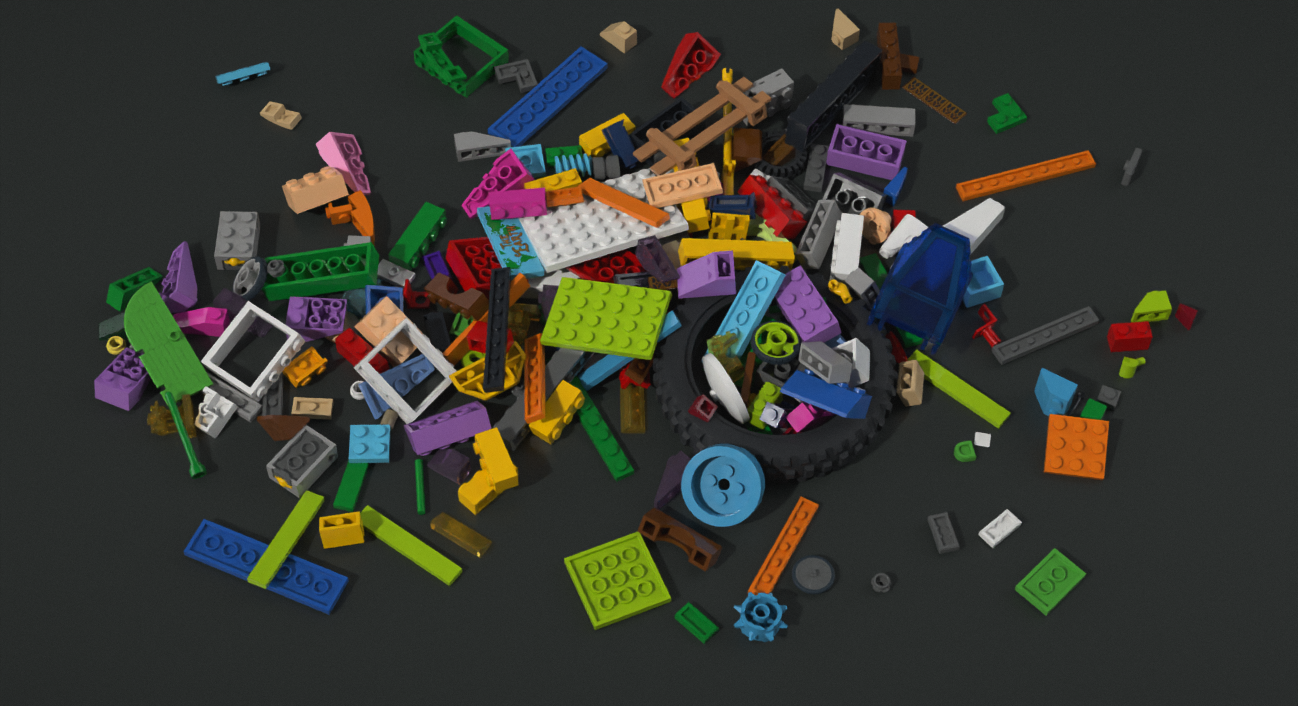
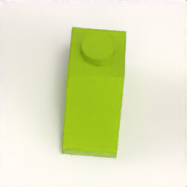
(1153, 307)

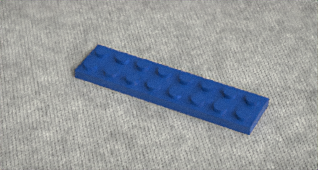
(548, 97)
(240, 554)

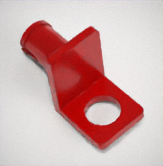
(410, 297)
(986, 330)

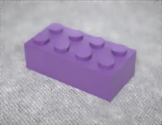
(865, 152)
(805, 308)

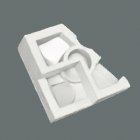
(214, 412)

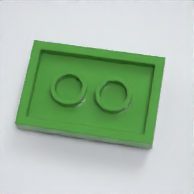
(1050, 581)

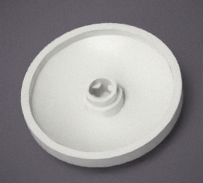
(724, 389)

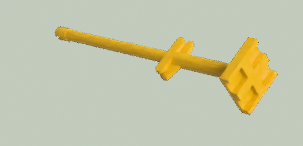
(728, 225)

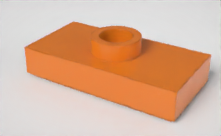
(564, 196)

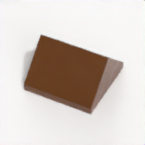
(746, 147)
(282, 426)

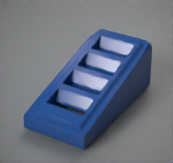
(895, 186)

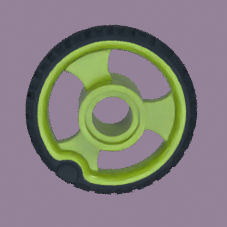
(776, 334)

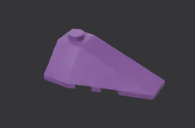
(180, 283)

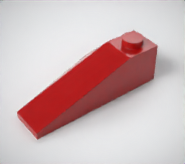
(690, 61)

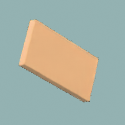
(682, 186)

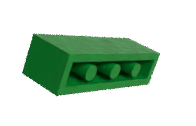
(418, 236)

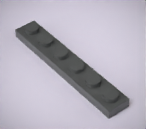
(1045, 335)

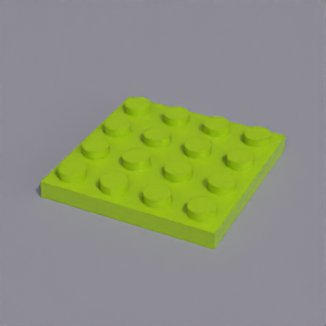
(617, 580)

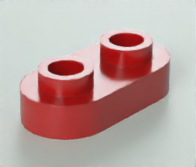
(897, 350)

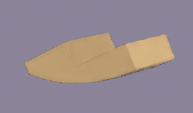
(279, 115)

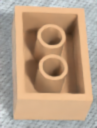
(314, 189)
(379, 324)

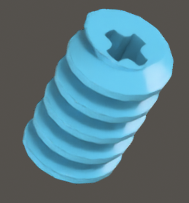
(581, 165)

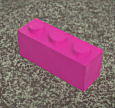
(518, 203)
(808, 417)

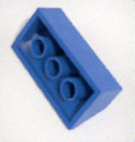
(831, 397)

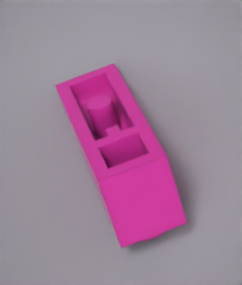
(203, 321)

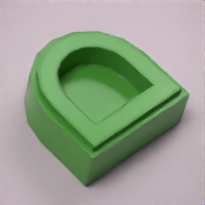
(964, 451)

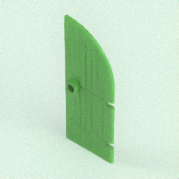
(167, 352)

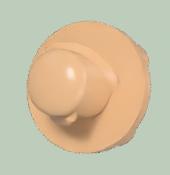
(876, 225)

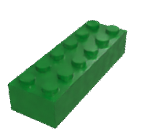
(323, 271)

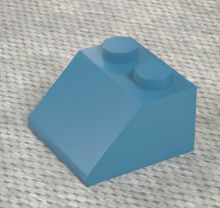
(1054, 393)

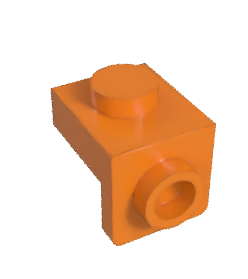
(339, 214)

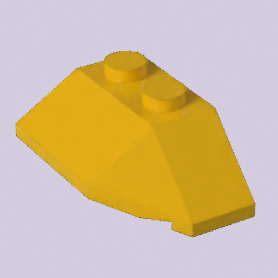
(470, 378)

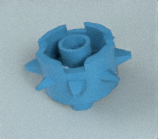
(760, 617)

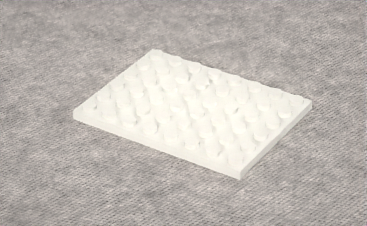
(593, 228)

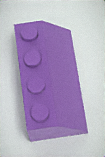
(447, 428)

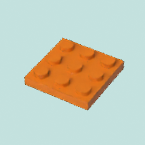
(1076, 447)

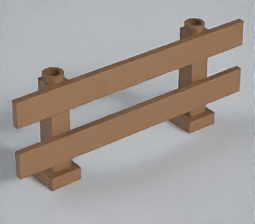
(684, 156)

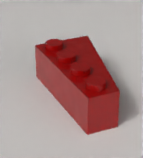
(773, 208)

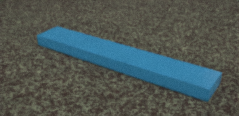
(612, 363)

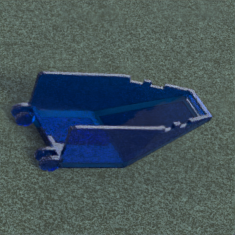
(926, 285)

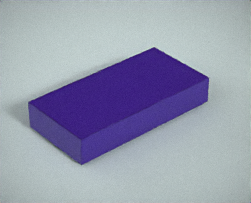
(435, 264)

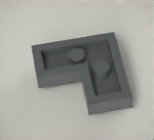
(519, 71)

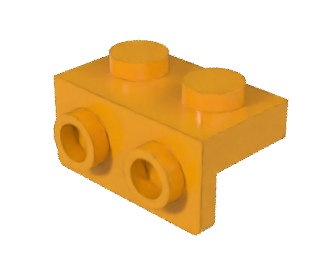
(304, 367)

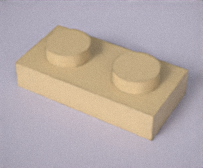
(312, 407)

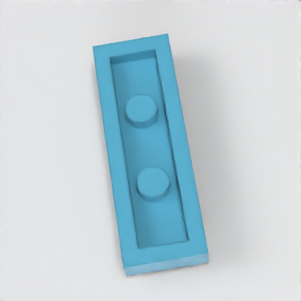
(243, 74)

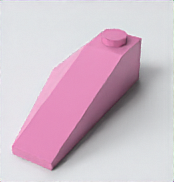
(343, 154)

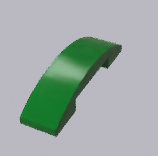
(438, 59)

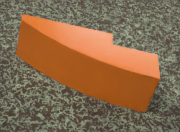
(362, 215)

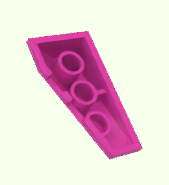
(506, 175)

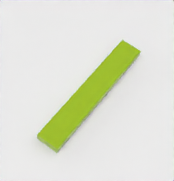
(961, 390)
(285, 539)
(410, 546)

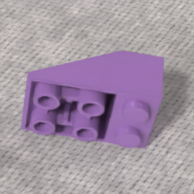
(708, 276)
(316, 316)
(123, 380)

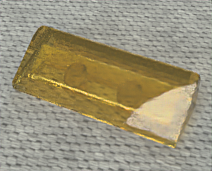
(632, 409)
(460, 534)

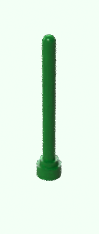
(197, 469)

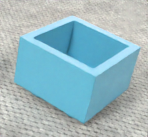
(985, 283)

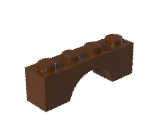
(890, 59)
(469, 304)
(662, 527)

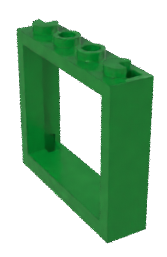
(477, 38)

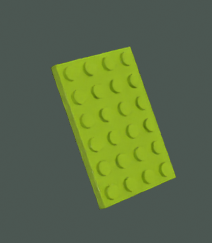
(606, 318)

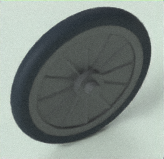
(813, 574)

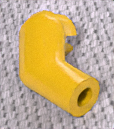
(840, 289)

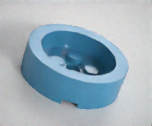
(703, 491)

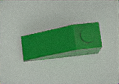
(122, 290)

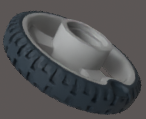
(251, 278)

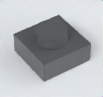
(1108, 397)

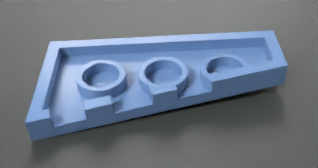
(401, 379)

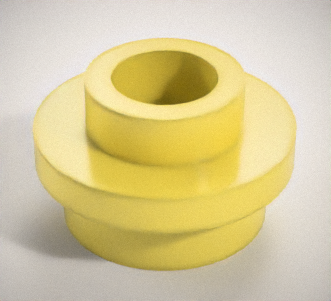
(114, 341)

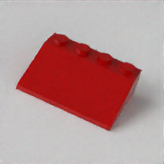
(472, 262)
(605, 267)

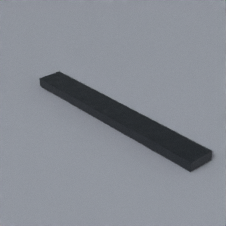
(497, 330)

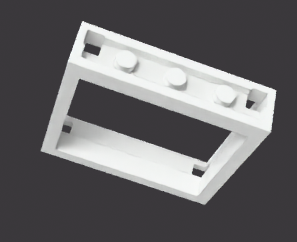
(232, 336)
(389, 395)

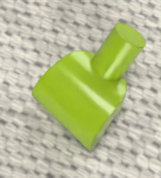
(1129, 366)

